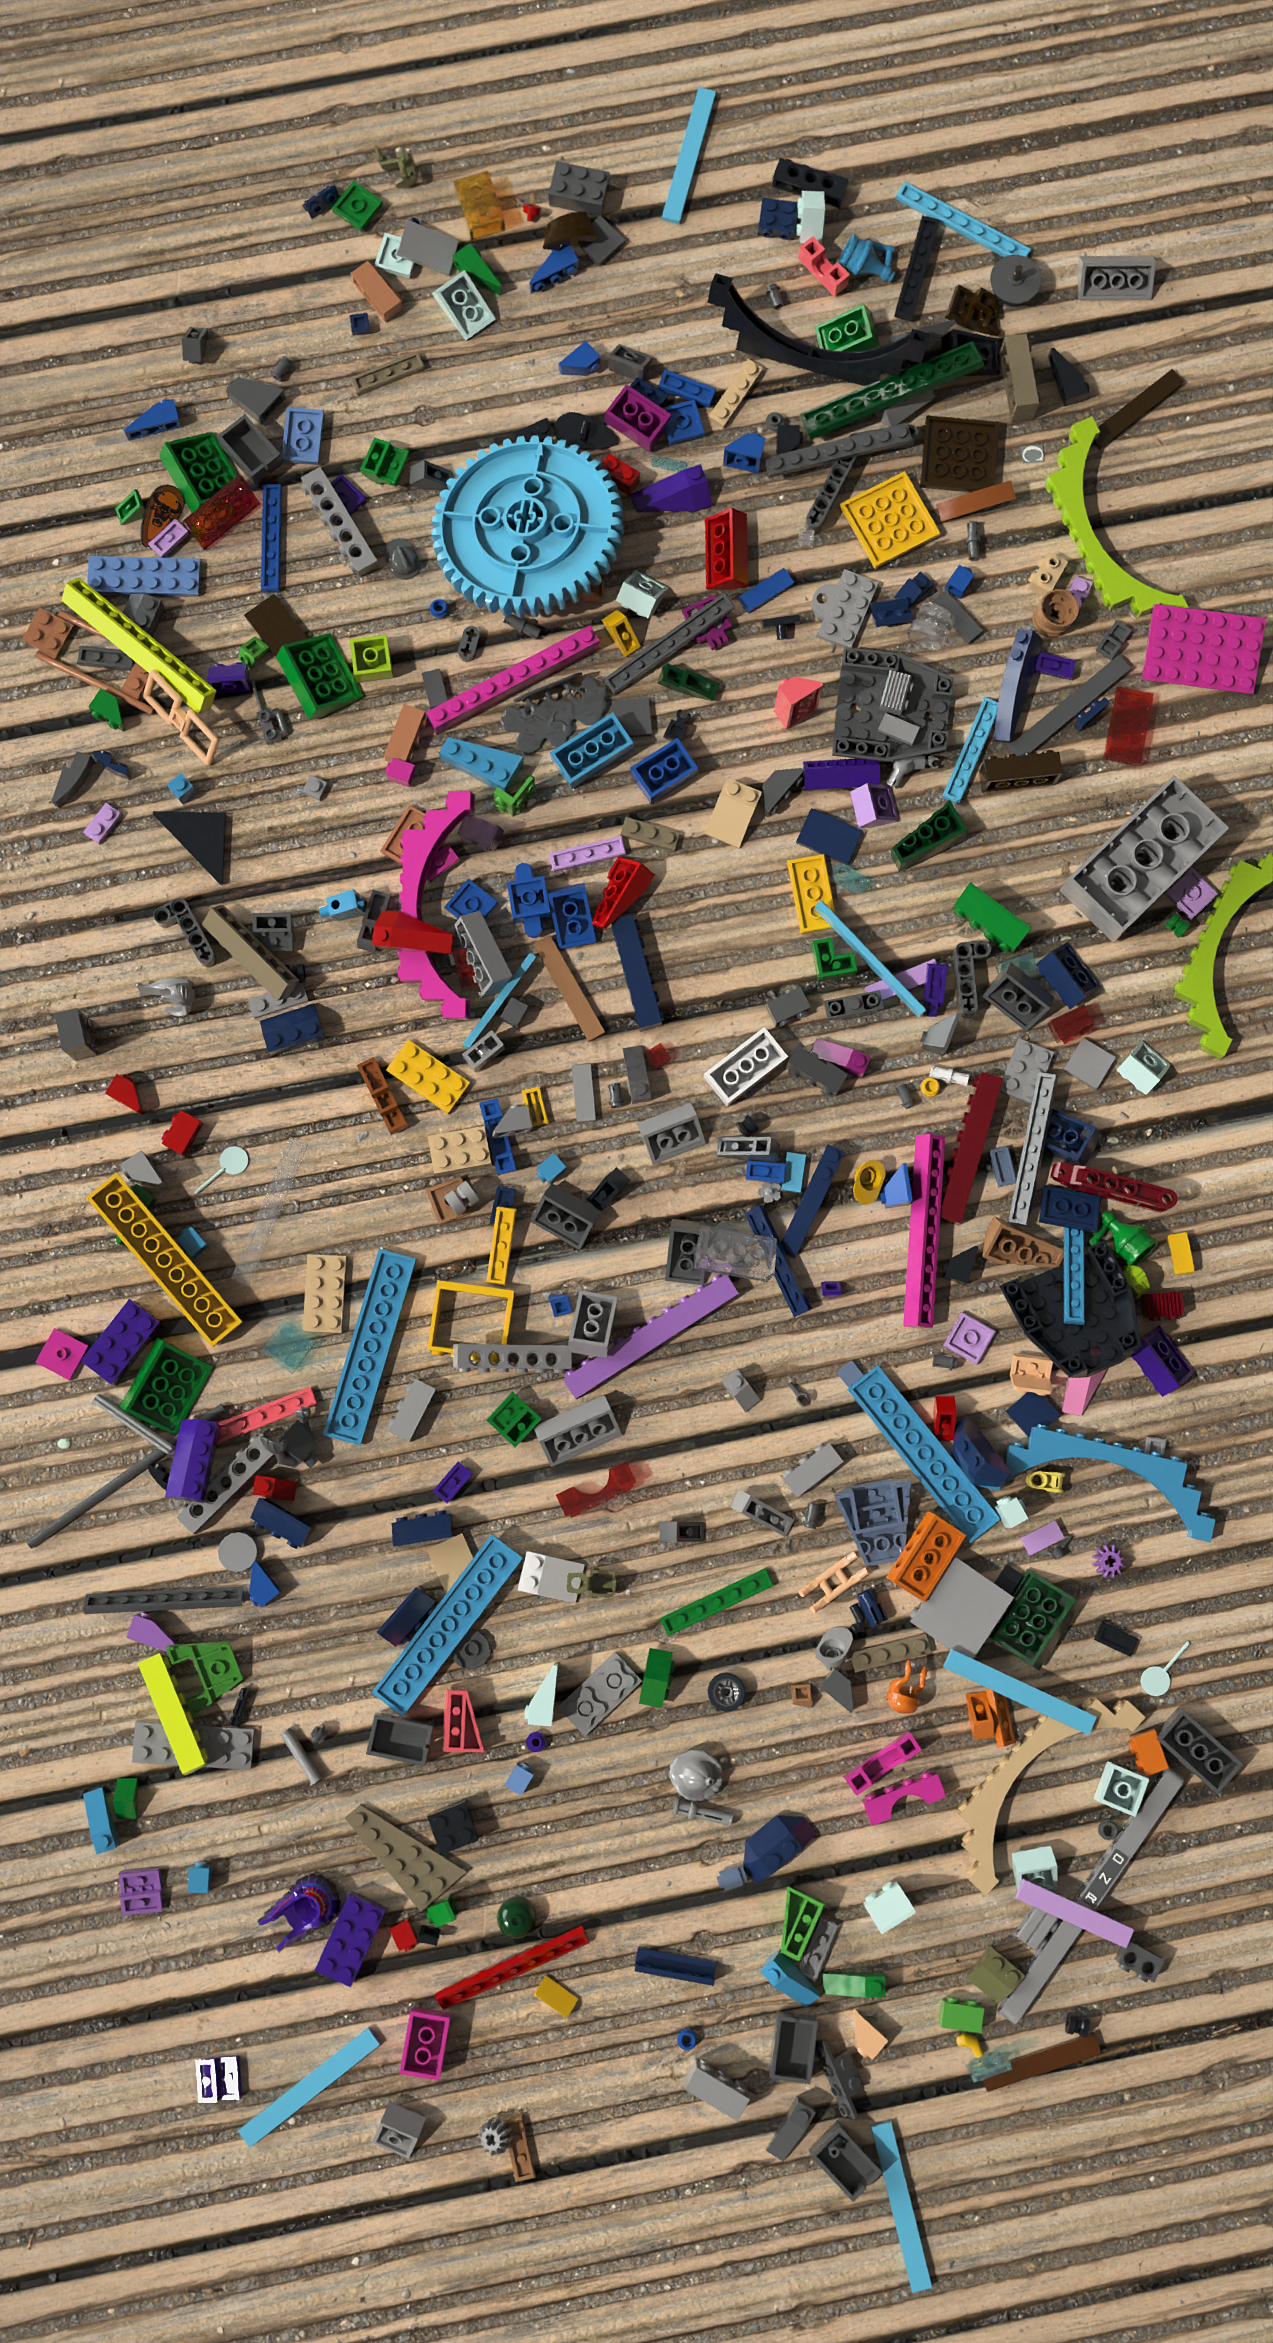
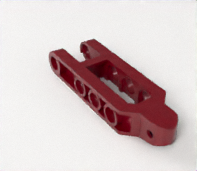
(1139, 1193)

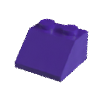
(229, 678)

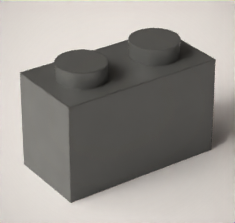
(788, 1007)

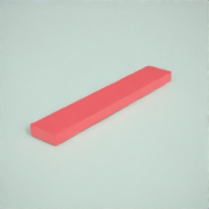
(266, 1414)

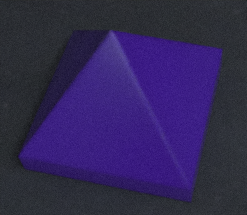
(831, 1289)

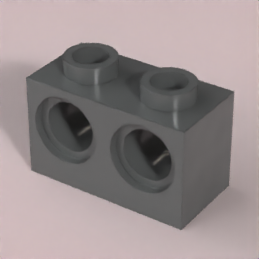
(1141, 1957)

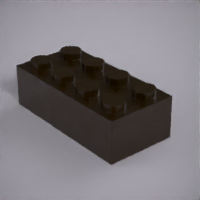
(1020, 771)

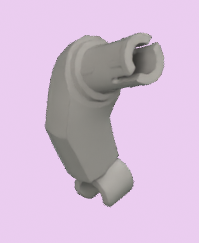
(906, 765)

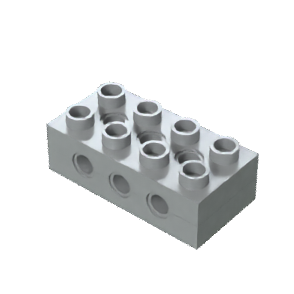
(1142, 835)

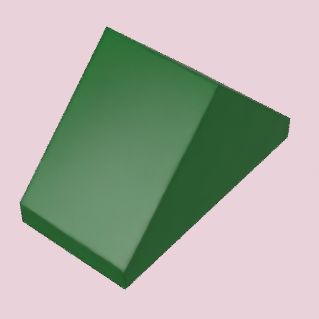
(131, 508)
(126, 1798)

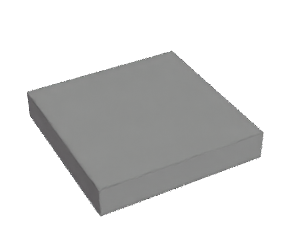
(1089, 1063)

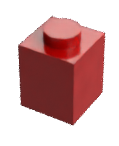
(404, 1934)

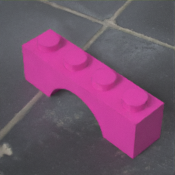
(888, 1757)
(880, 1805)

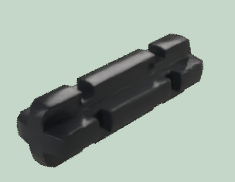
(240, 1707)

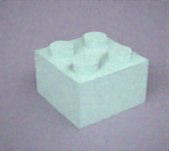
(1121, 1789)

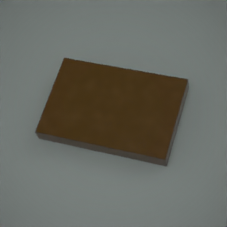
(274, 624)

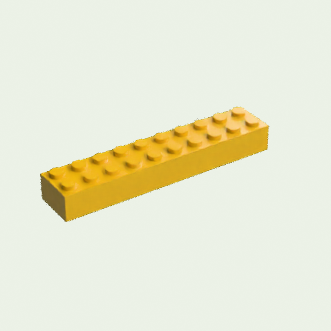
(164, 1259)

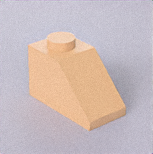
(867, 2036)

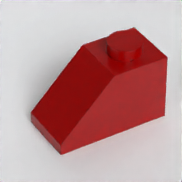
(125, 1092)
(944, 1418)
(274, 1488)

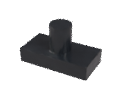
(780, 624)

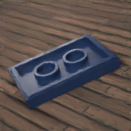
(829, 836)
(1070, 1209)

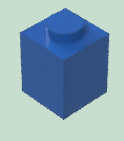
(959, 581)

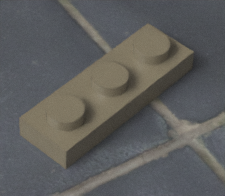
(650, 834)

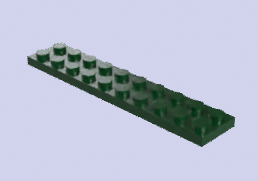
(892, 390)

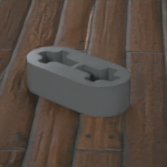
(473, 645)

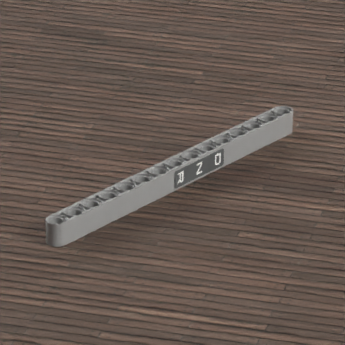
(1093, 1892)

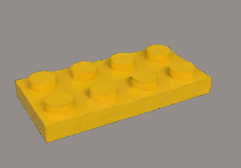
(428, 1076)

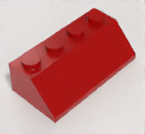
(726, 550)

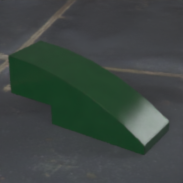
(688, 682)

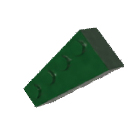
(931, 837)

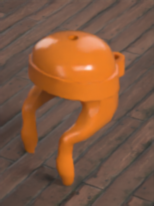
(903, 1698)

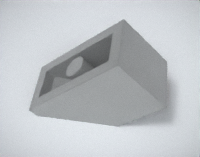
(514, 1122)
(740, 1390)

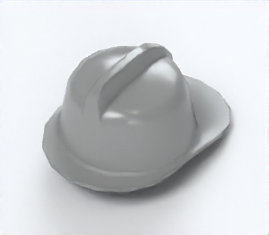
(834, 1647)

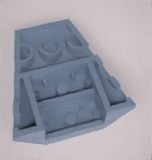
(877, 1518)

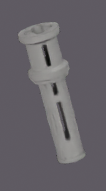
(692, 1810)

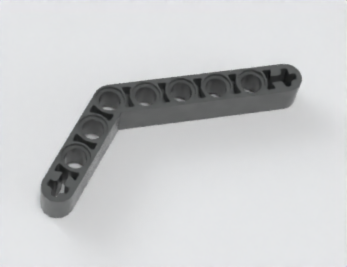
(836, 484)

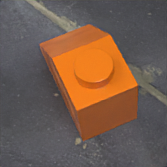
(980, 1716)

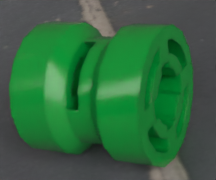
(1177, 925)

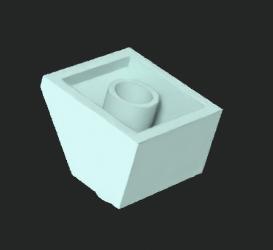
(641, 594)
(1143, 1067)
(1036, 1866)

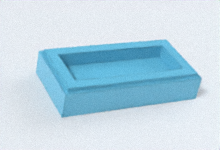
(794, 1172)

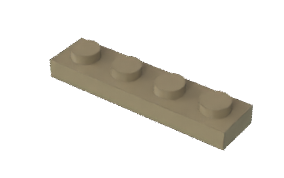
(890, 1652)

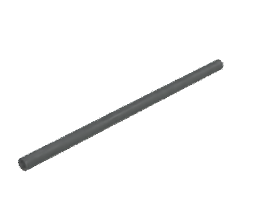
(111, 1486)

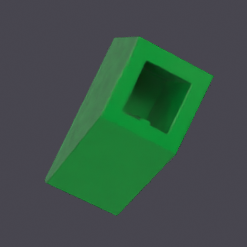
(108, 708)

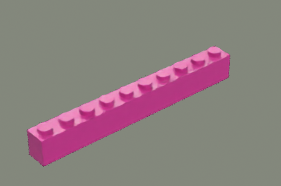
(513, 679)
(924, 1231)

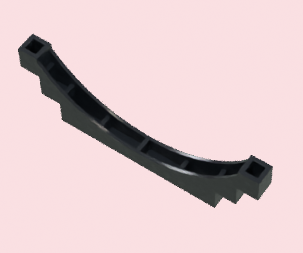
(766, 342)

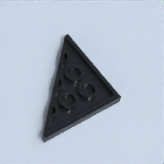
(201, 836)

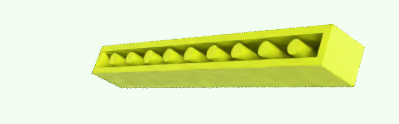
(138, 644)

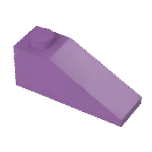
(149, 1632)

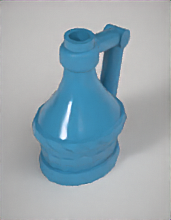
(861, 258)

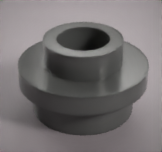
(771, 425)
(319, 1734)
(1112, 1834)

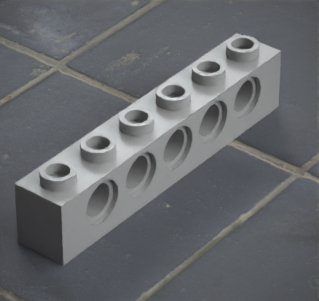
(318, 480)
(463, 1352)
(187, 1513)

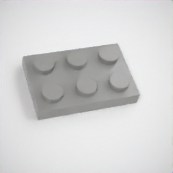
(1023, 1069)

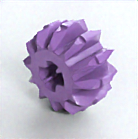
(1103, 1556)

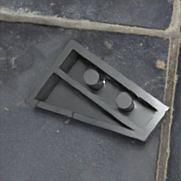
(815, 1071)

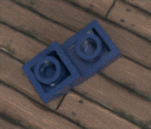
(108, 762)

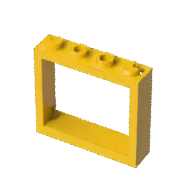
(468, 1289)

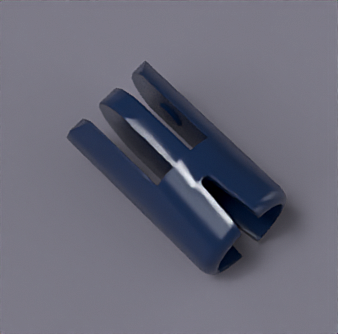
(872, 1607)

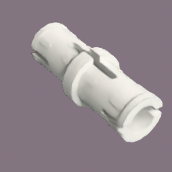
(949, 1075)

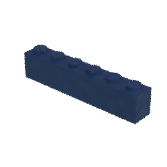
(636, 973)

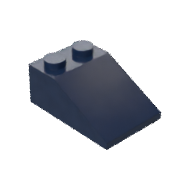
(1071, 1138)

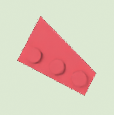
(460, 1727)

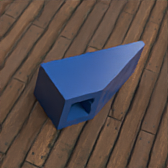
(555, 267)

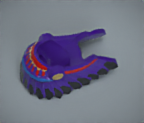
(306, 1908)

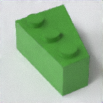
(800, 1920)

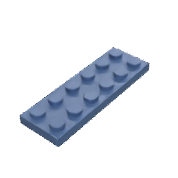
(144, 575)

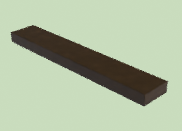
(1137, 408)

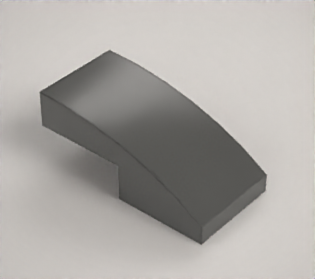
(1113, 640)

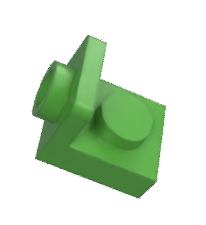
(252, 651)

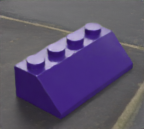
(193, 1460)

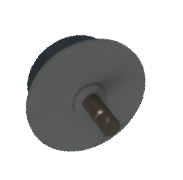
(1015, 280)

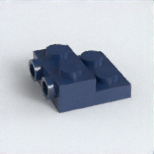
(777, 218)

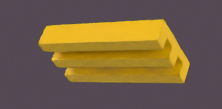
(531, 1091)

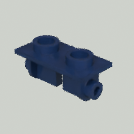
(320, 203)

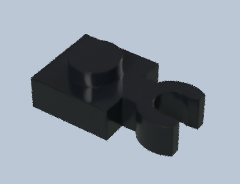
(677, 729)

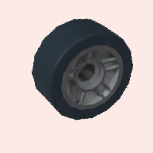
(726, 1702)

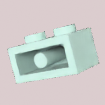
(1011, 1511)

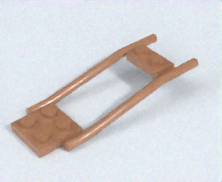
(49, 635)

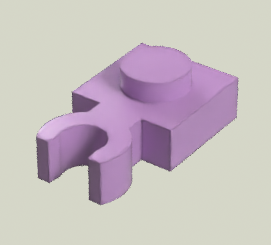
(1080, 589)

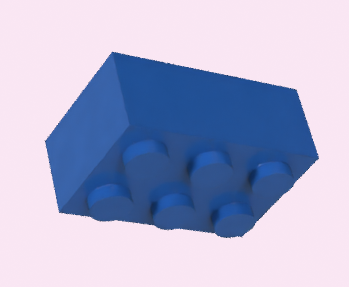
(664, 771)

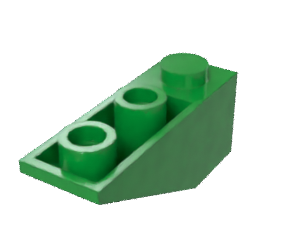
(477, 270)

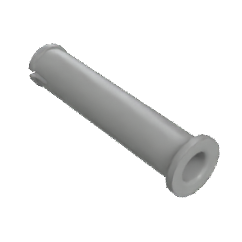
(301, 1756)

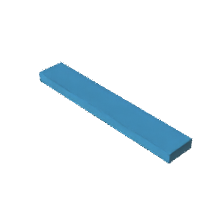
(1074, 1277)

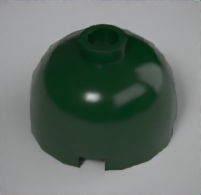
(516, 1917)

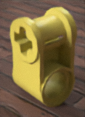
(1049, 1481)

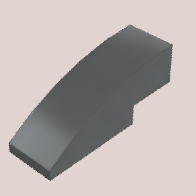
(72, 778)
(377, 902)

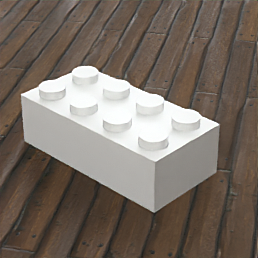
(745, 1067)

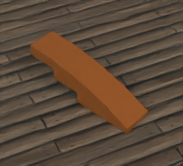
(975, 501)
(382, 1096)

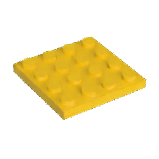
(889, 519)

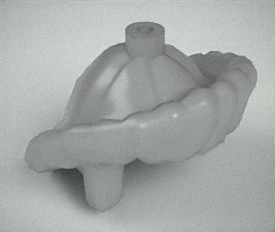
(696, 1775)

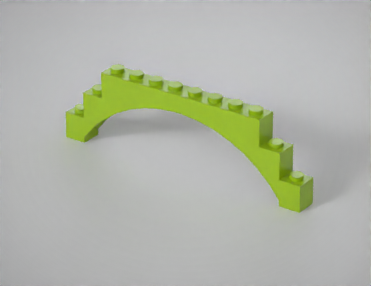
(1067, 490)
(1197, 982)

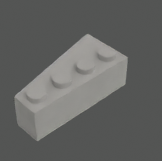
(483, 954)

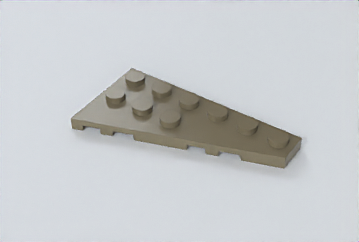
(411, 1863)

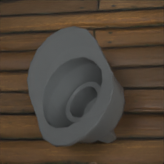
(402, 558)

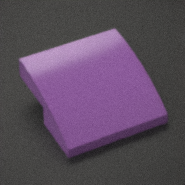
(141, 1891)

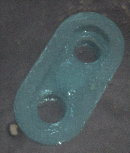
(848, 880)

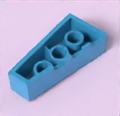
(482, 763)

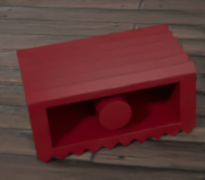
(1163, 1305)

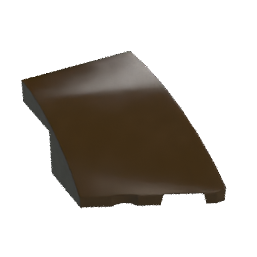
(569, 230)
(974, 310)

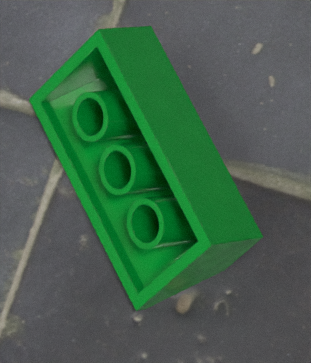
(990, 918)

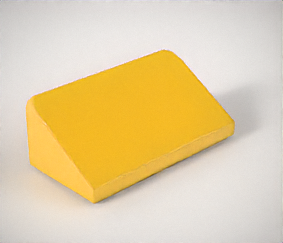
(556, 1996)

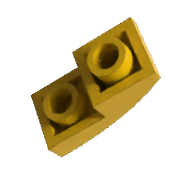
(1180, 1253)

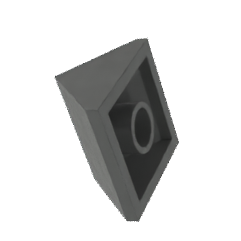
(629, 362)

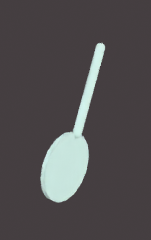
(232, 1160)
(1156, 1680)

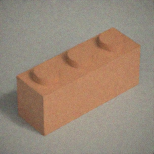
(377, 291)
(406, 734)

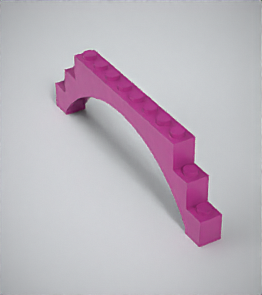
(418, 853)

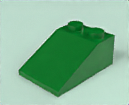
(849, 331)

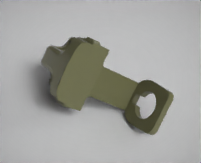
(405, 163)
(593, 1583)

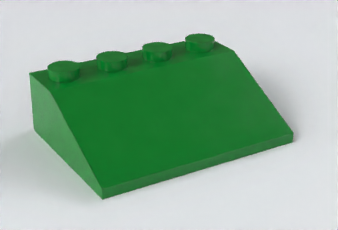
(197, 467)
(318, 675)
(166, 1386)

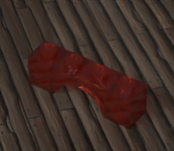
(619, 1478)

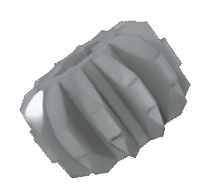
(495, 2136)

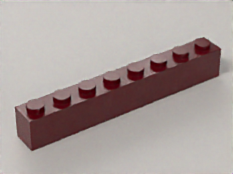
(969, 1148)

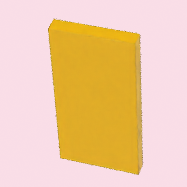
(809, 886)

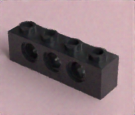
(783, 181)

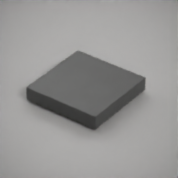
(606, 244)
(634, 716)

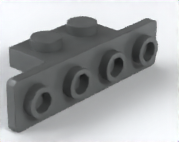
(842, 2076)

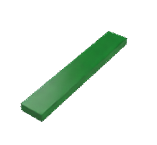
(716, 1601)

